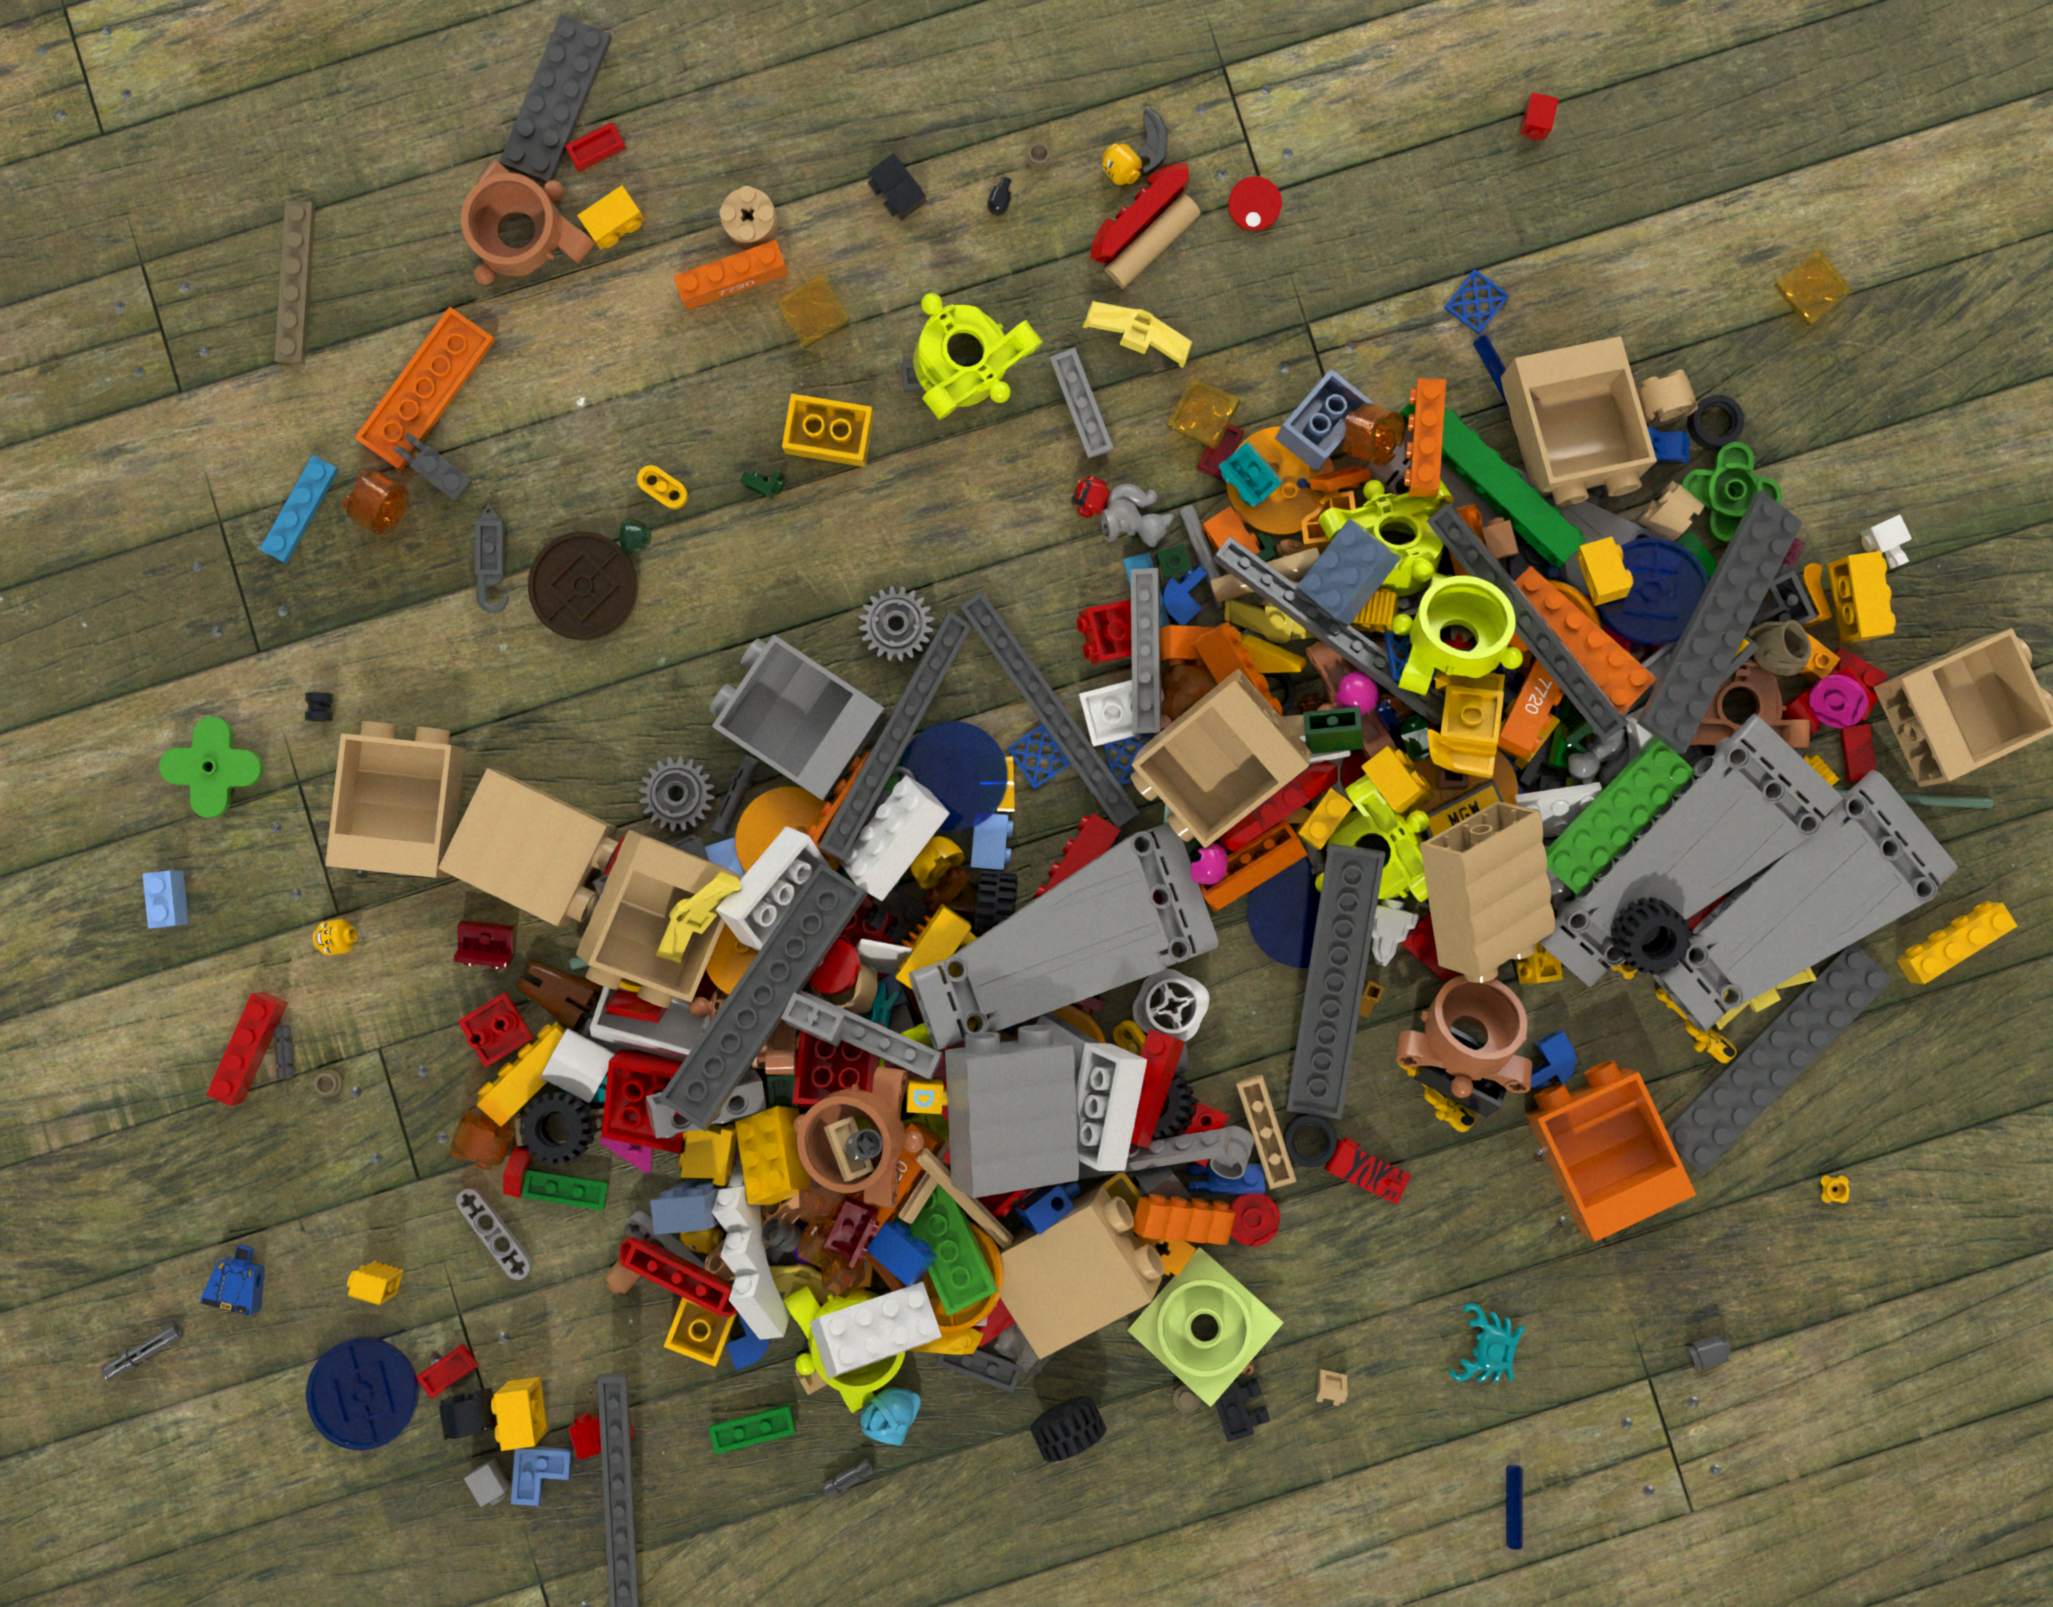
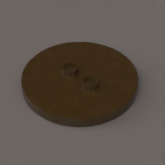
(582, 586)

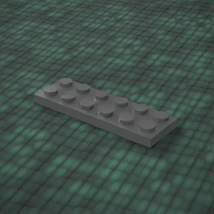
(555, 99)

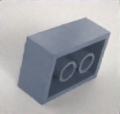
(1319, 421)
(1349, 572)
(685, 1207)

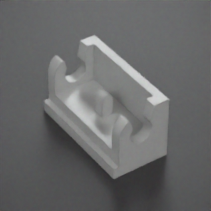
(814, 1019)

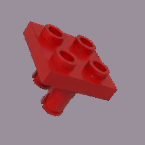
(495, 1029)

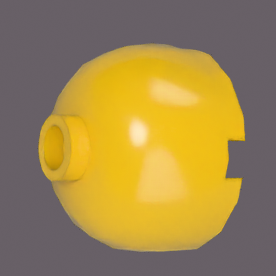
(934, 860)

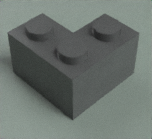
(1787, 600)
(1159, 1181)

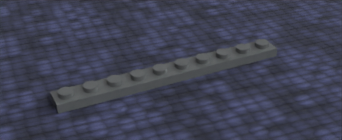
(1316, 620)
(1530, 624)
(1049, 709)
(894, 736)
(618, 1489)

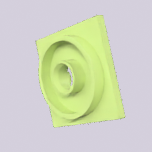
(1241, 1318)

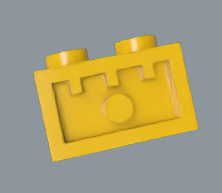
(1539, 967)

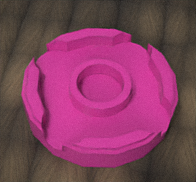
(1838, 701)

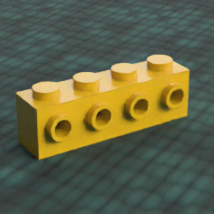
(1957, 942)
(521, 1079)

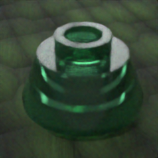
(634, 535)

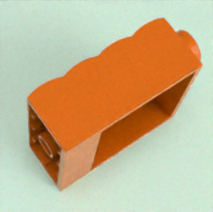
(1608, 1150)

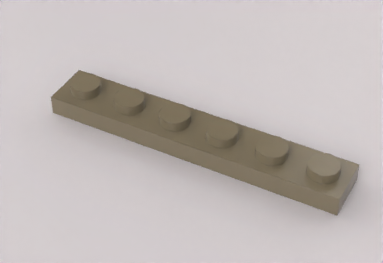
(295, 282)

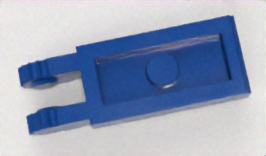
(1250, 1183)

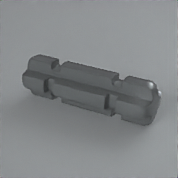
(283, 1052)
(848, 1478)

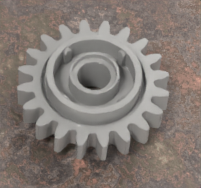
(892, 607)
(661, 787)

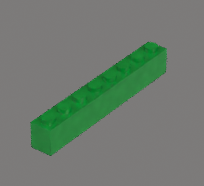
(1505, 490)

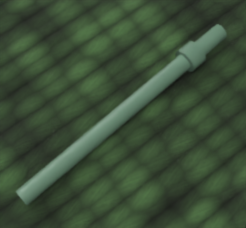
(1942, 800)

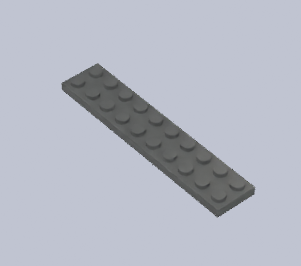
(1719, 622)
(1335, 980)
(762, 996)
(1776, 1056)

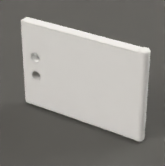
(882, 956)

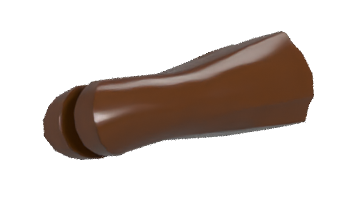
(561, 993)

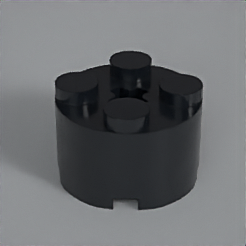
(467, 1416)

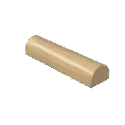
(1153, 240)
(1291, 567)
(1266, 1131)

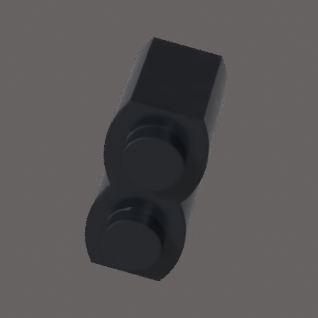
(896, 187)

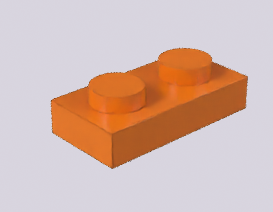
(1344, 478)

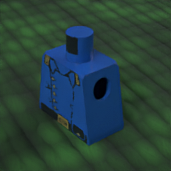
(1037, 1210)
(236, 1283)

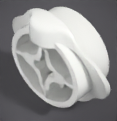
(1197, 996)

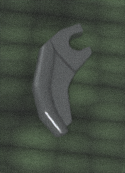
(1156, 142)

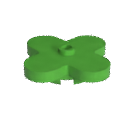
(1731, 471)
(231, 767)

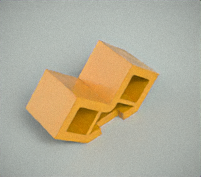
(1312, 531)

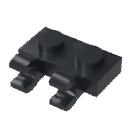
(901, 905)
(1233, 1412)

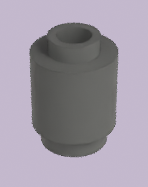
(1708, 1352)

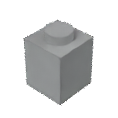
(488, 1482)

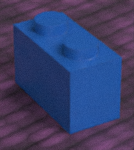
(901, 1252)

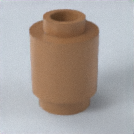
(620, 1278)

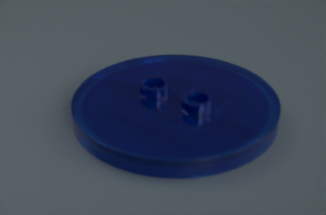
(1663, 592)
(961, 770)
(1285, 914)
(362, 1393)

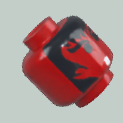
(1090, 496)

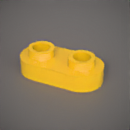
(663, 488)
(1131, 1042)

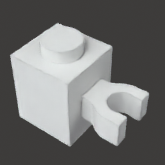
(1887, 538)

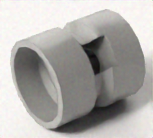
(1239, 1149)

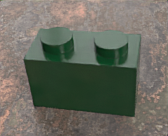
(1333, 730)

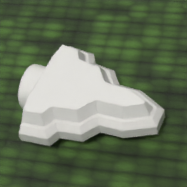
(1389, 929)

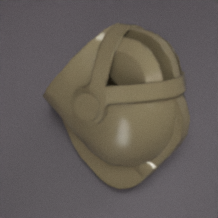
(1782, 647)

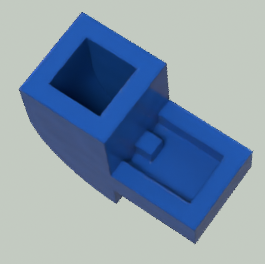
(1670, 446)
(1177, 602)
(1557, 1057)
(746, 1347)

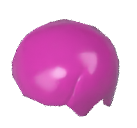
(1357, 690)
(1212, 865)

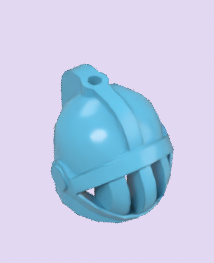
(890, 1415)

